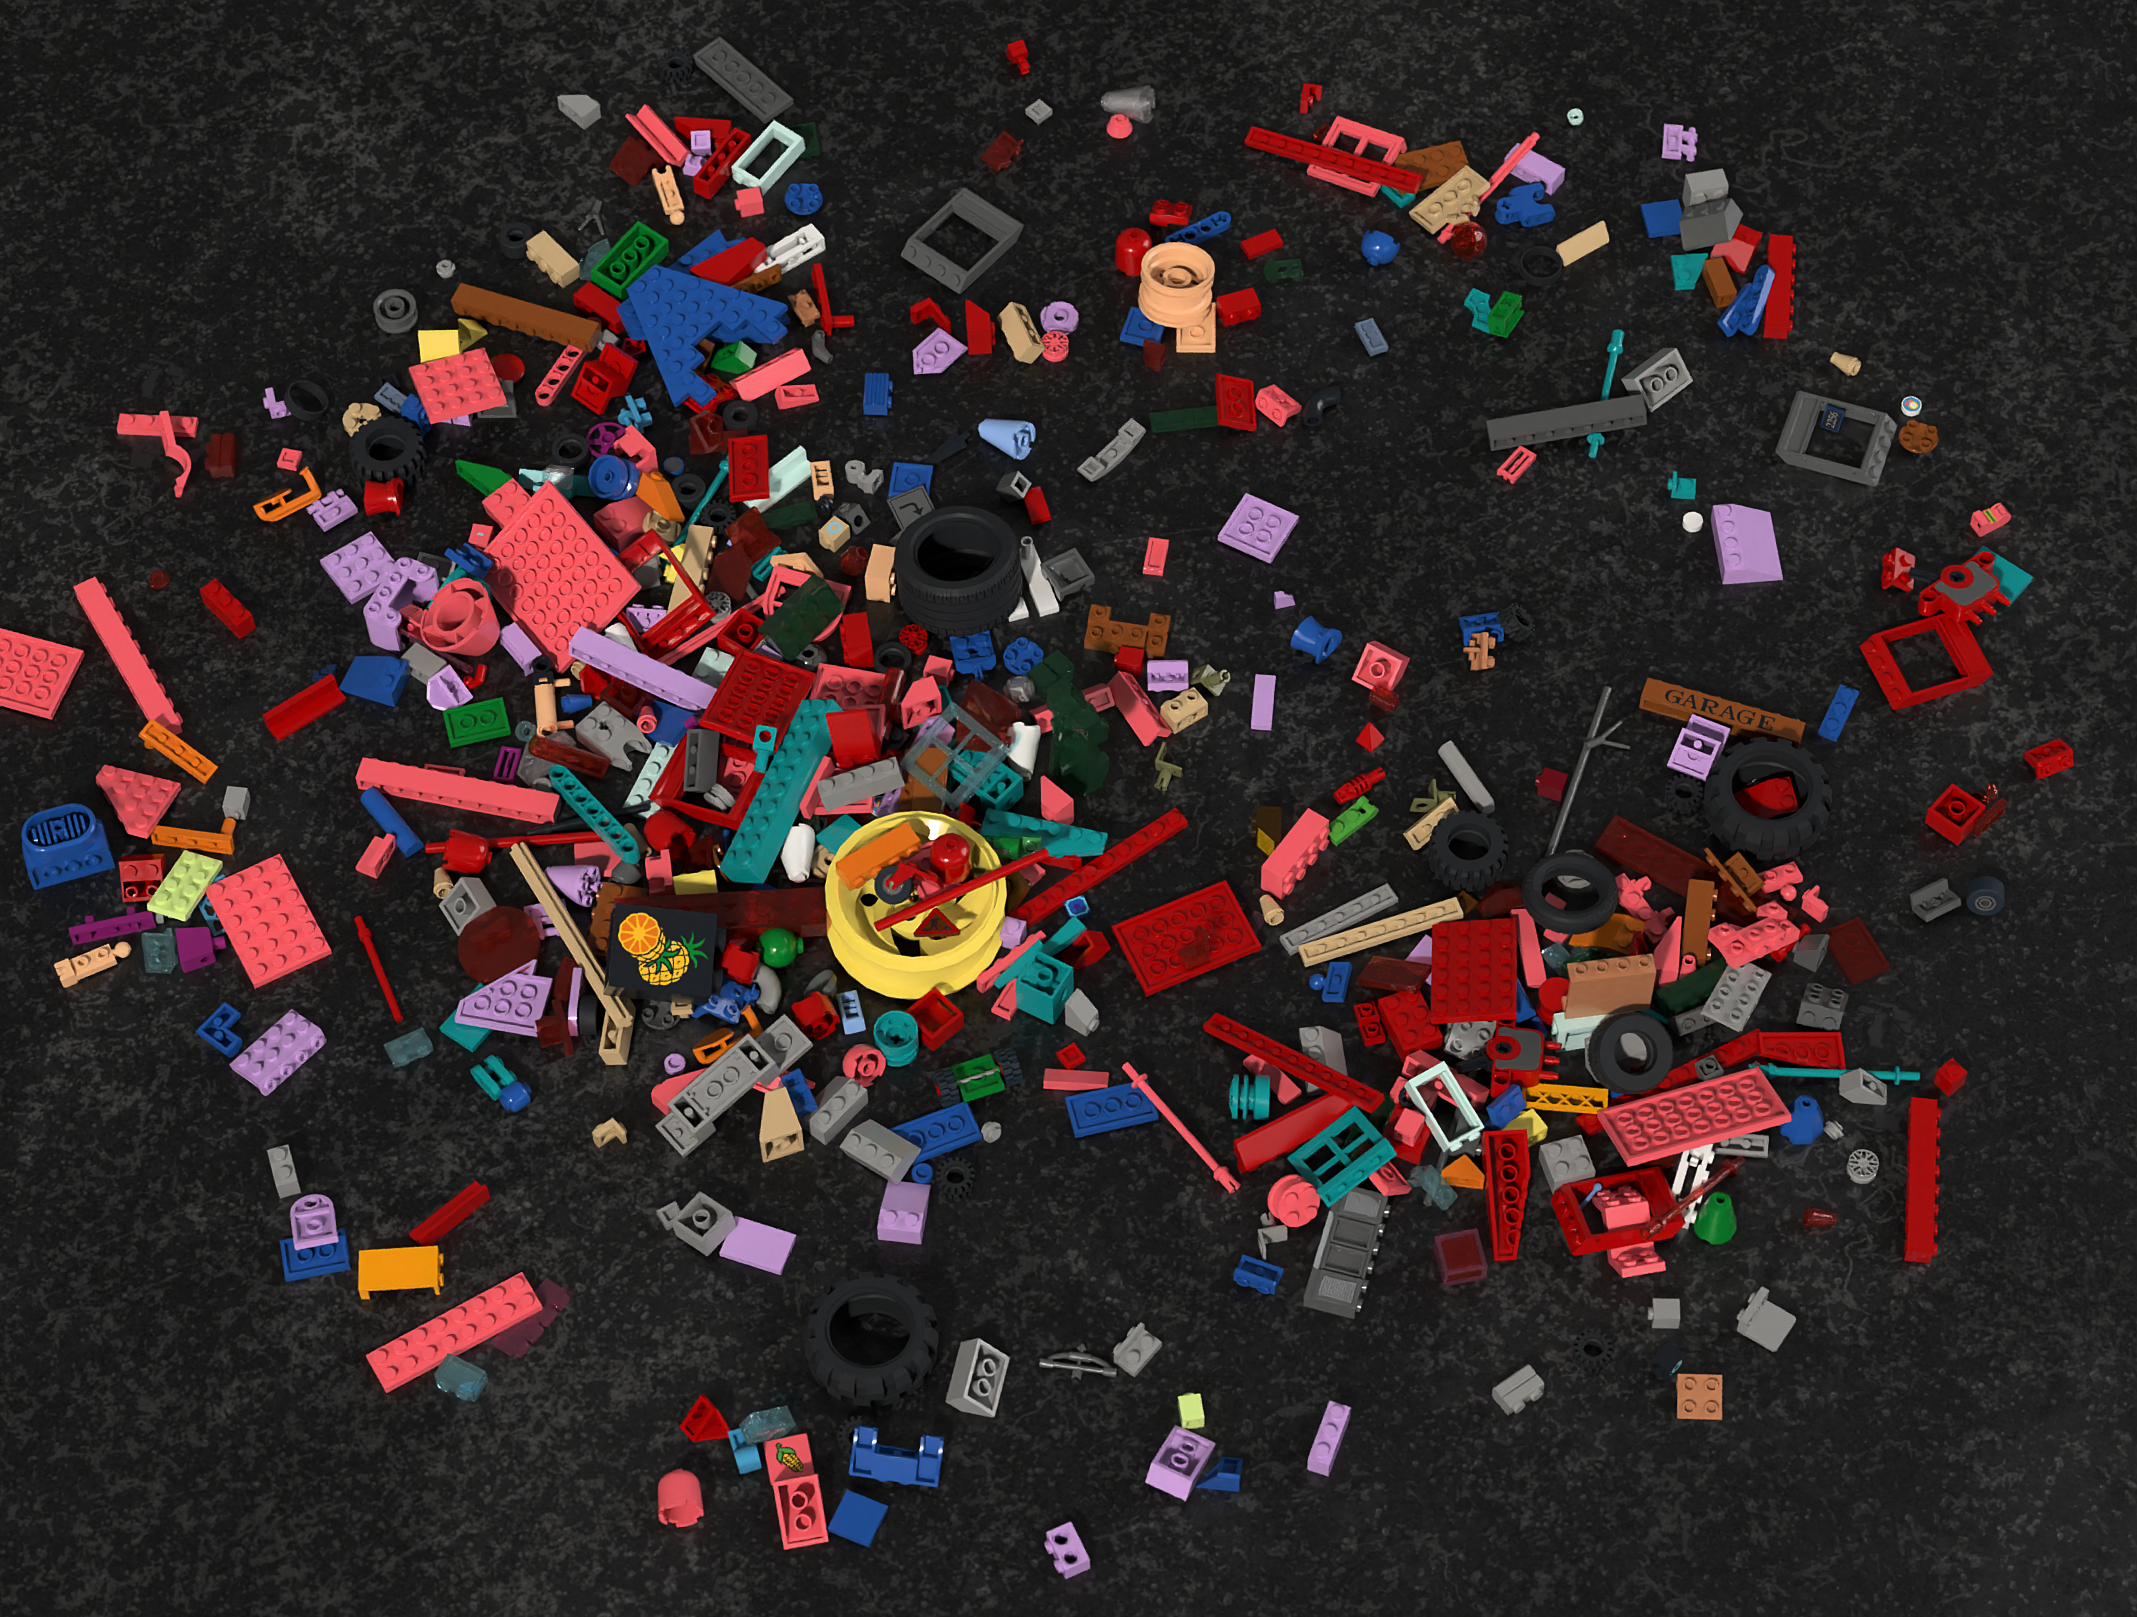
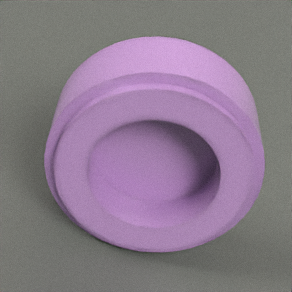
(675, 1064)

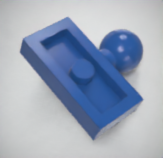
(1335, 983)

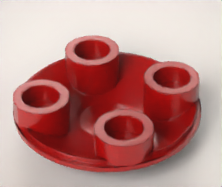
(508, 367)

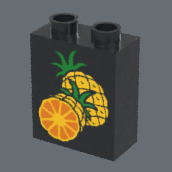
(663, 954)

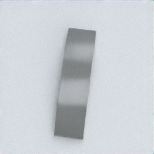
(1114, 452)

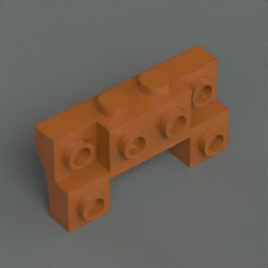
(1109, 635)

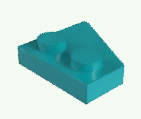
(1687, 269)

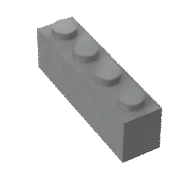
(860, 784)

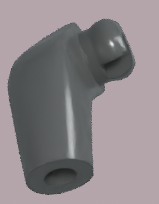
(818, 347)

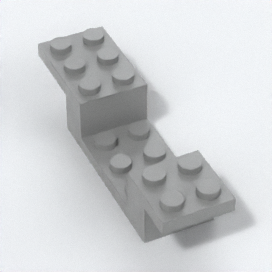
(728, 1080)

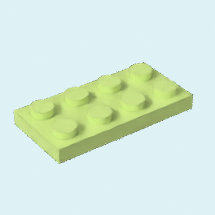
(185, 885)

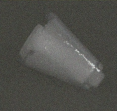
(1131, 102)

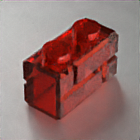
(221, 455)

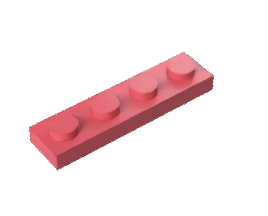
(148, 425)
(987, 977)

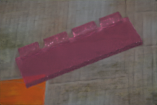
(449, 658)
(514, 1338)

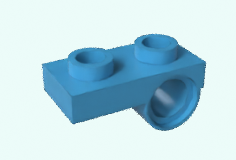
(745, 1455)

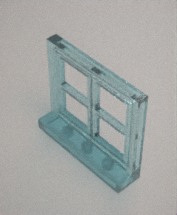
(976, 776)

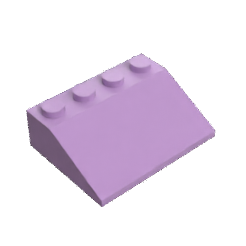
(1745, 544)

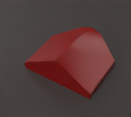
(594, 680)

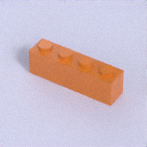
(881, 853)

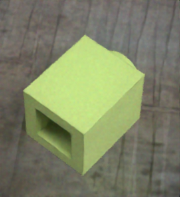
(1191, 1411)

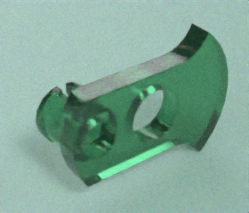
(1271, 269)

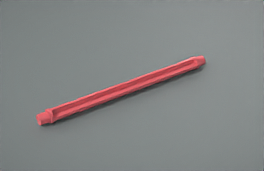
(1498, 176)
(712, 631)

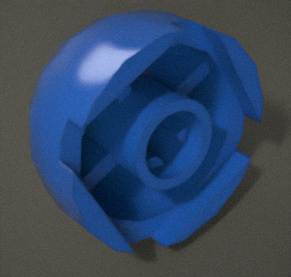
(1379, 248)

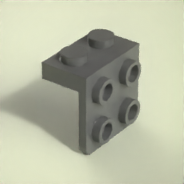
(1822, 1007)

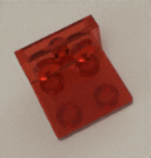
(753, 535)

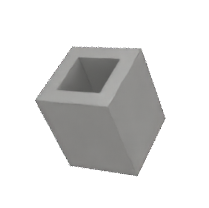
(236, 802)
(1664, 1313)

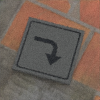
(910, 506)

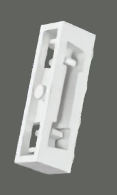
(790, 249)
(1706, 1155)

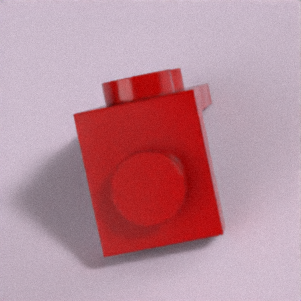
(928, 308)

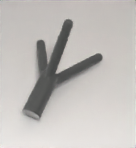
(594, 214)
(1601, 739)

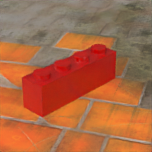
(718, 166)

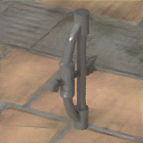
(1077, 1369)

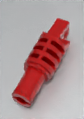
(1358, 785)

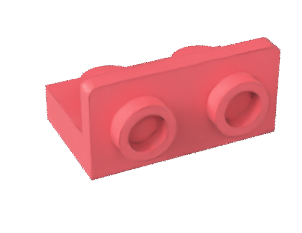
(1276, 404)

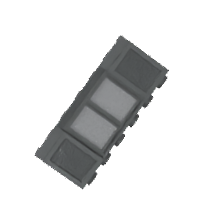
(1347, 1252)

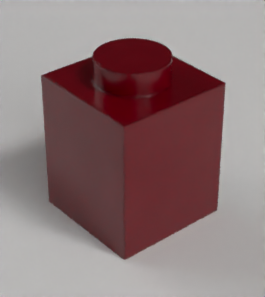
(1551, 784)

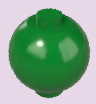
(778, 947)

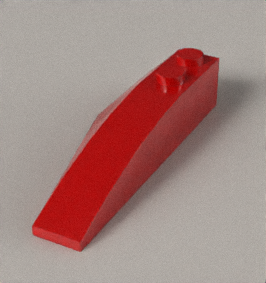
(1506, 1184)

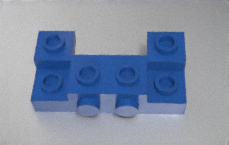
(896, 1463)

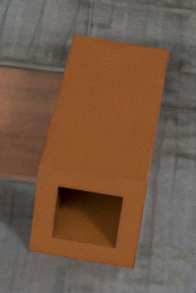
(1719, 282)

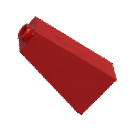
(732, 264)

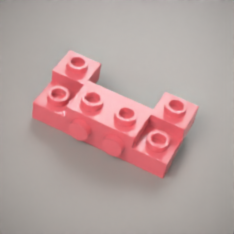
(1756, 940)

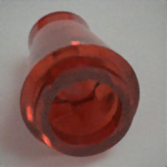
(1818, 1218)

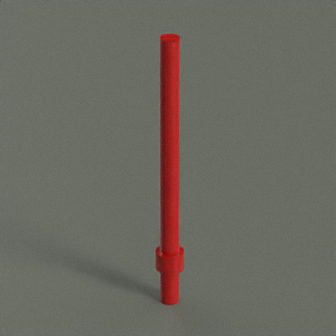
(365, 936)

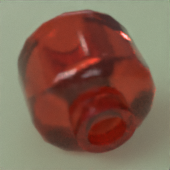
(854, 560)

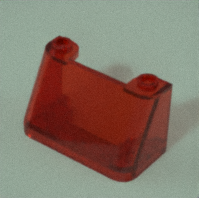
(991, 711)

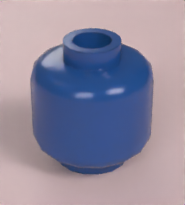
(515, 1096)

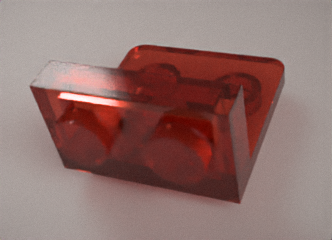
(634, 160)

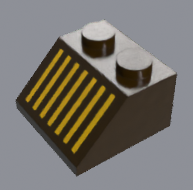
(1267, 828)

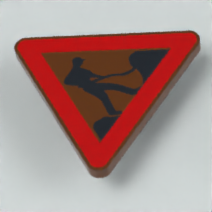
(936, 925)

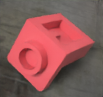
(1813, 906)

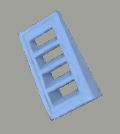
(854, 1023)

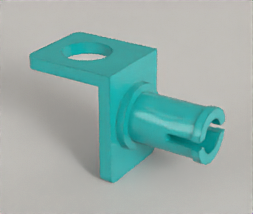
(763, 749)

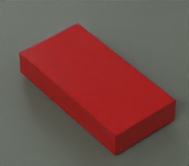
(1261, 244)

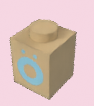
(834, 534)

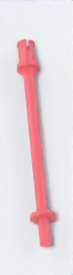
(1221, 1173)

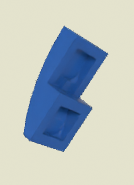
(799, 1092)

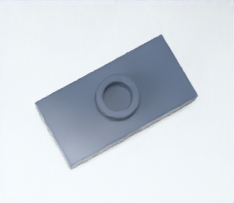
(1371, 337)
(391, 398)

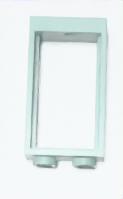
(777, 131)
(1573, 1031)
(1459, 1097)

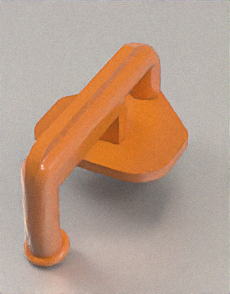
(291, 506)
(719, 1037)

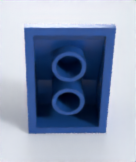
(377, 678)

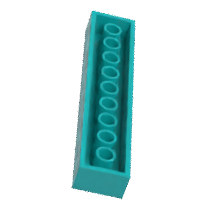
(780, 794)

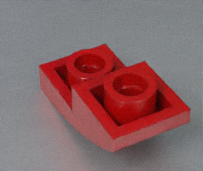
(1036, 506)
(1369, 1023)

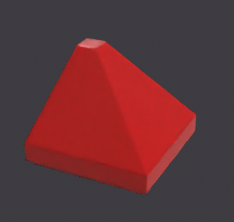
(1370, 738)

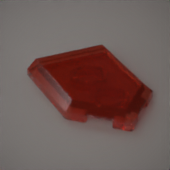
(730, 572)

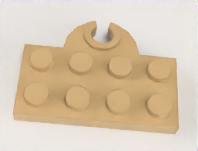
(1451, 201)

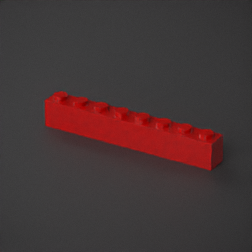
(1920, 1180)

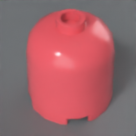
(679, 1498)

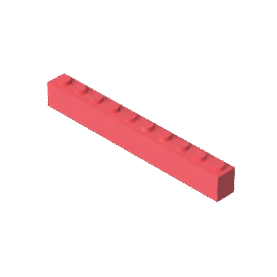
(126, 655)
(459, 791)

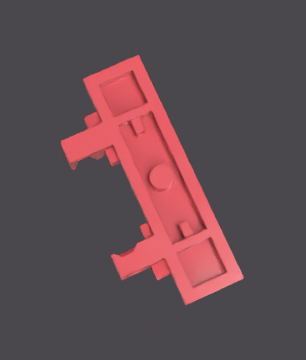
(1635, 906)

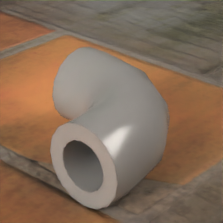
(770, 988)

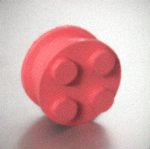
(1293, 1200)

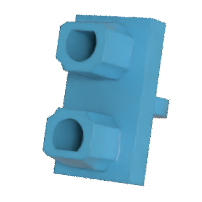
(633, 407)

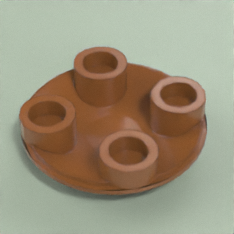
(1918, 437)
(718, 856)

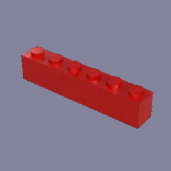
(1780, 294)

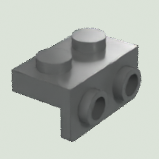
(1934, 900)
(1689, 1021)

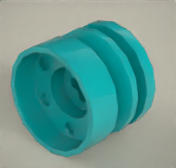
(897, 1038)
(1250, 1097)

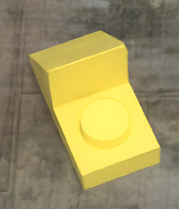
(469, 332)
(669, 570)

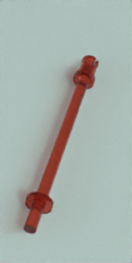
(1658, 1223)

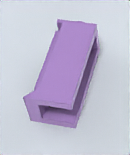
(519, 646)

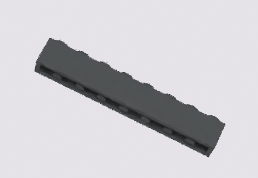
(1566, 422)

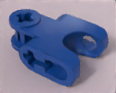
(1522, 206)

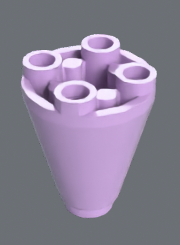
(576, 882)

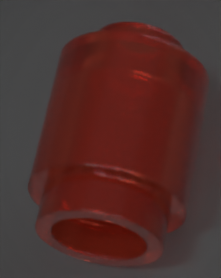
(1384, 698)

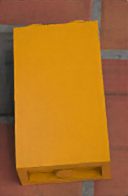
(400, 1269)

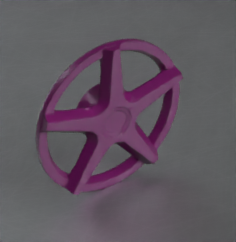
(606, 438)

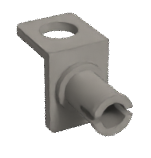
(1270, 1233)

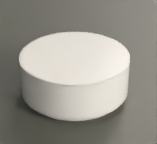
(1692, 522)

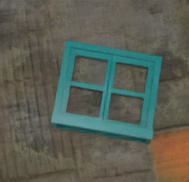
(1355, 1171)

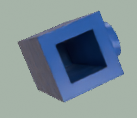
(414, 412)

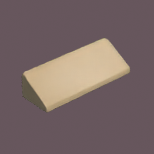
(1583, 243)

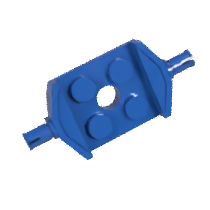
(973, 663)

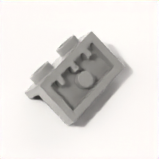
(1136, 1350)

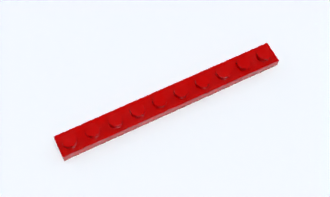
(1334, 160)
(1100, 868)
(1294, 1062)
(1683, 1076)

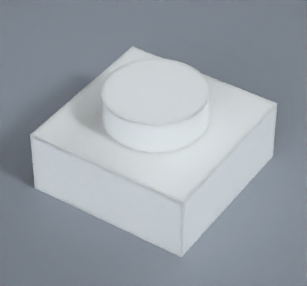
(1020, 611)

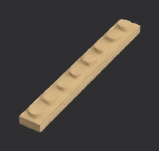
(1380, 932)

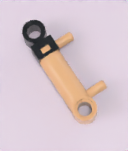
(545, 701)

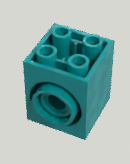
(1044, 987)

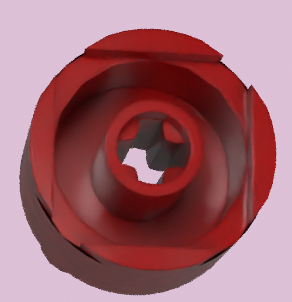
(737, 963)
(815, 1016)

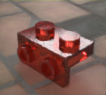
(1001, 150)

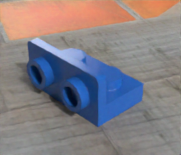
(470, 560)
(1481, 623)

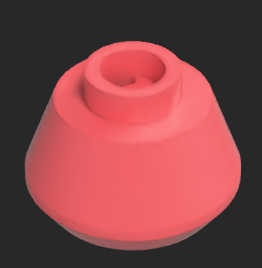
(1119, 126)

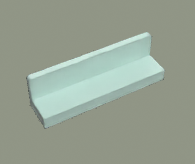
(784, 478)

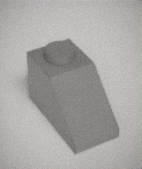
(580, 109)
(1081, 1013)
(1862, 1088)

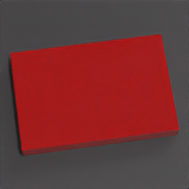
(1235, 402)

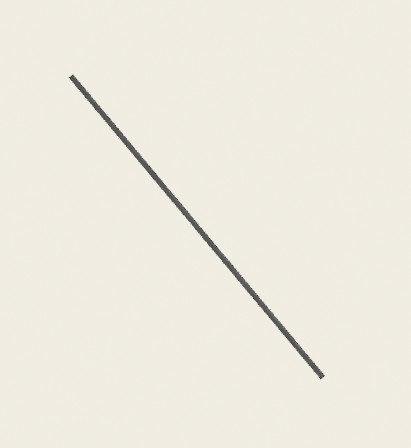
(1550, 850)

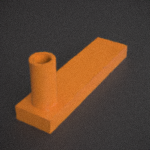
(178, 751)
(197, 840)

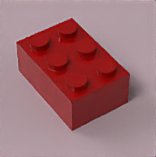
(1409, 1024)

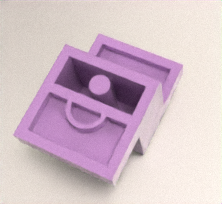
(1698, 747)

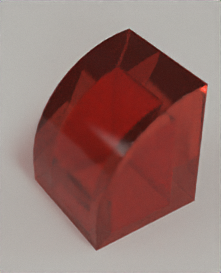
(1154, 355)

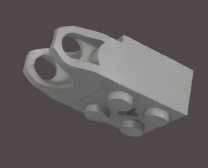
(611, 735)

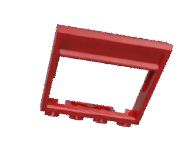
(679, 622)
(1957, 641)
(669, 787)
(1648, 1182)

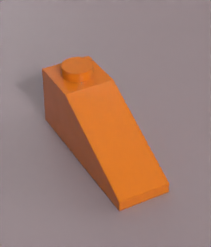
(660, 496)

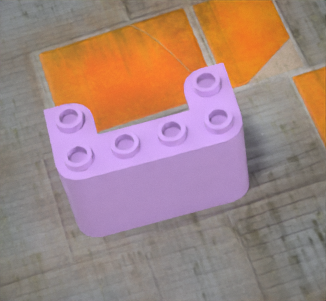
(404, 584)

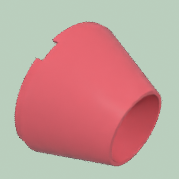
(461, 619)

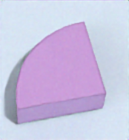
(1283, 600)

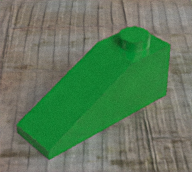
(482, 477)

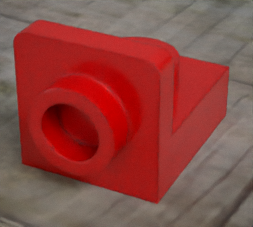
(1309, 93)

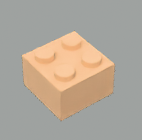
(881, 574)

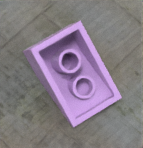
(903, 1212)
(1180, 1462)

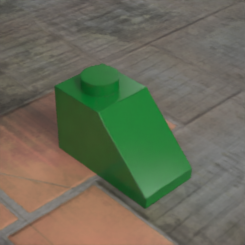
(734, 358)

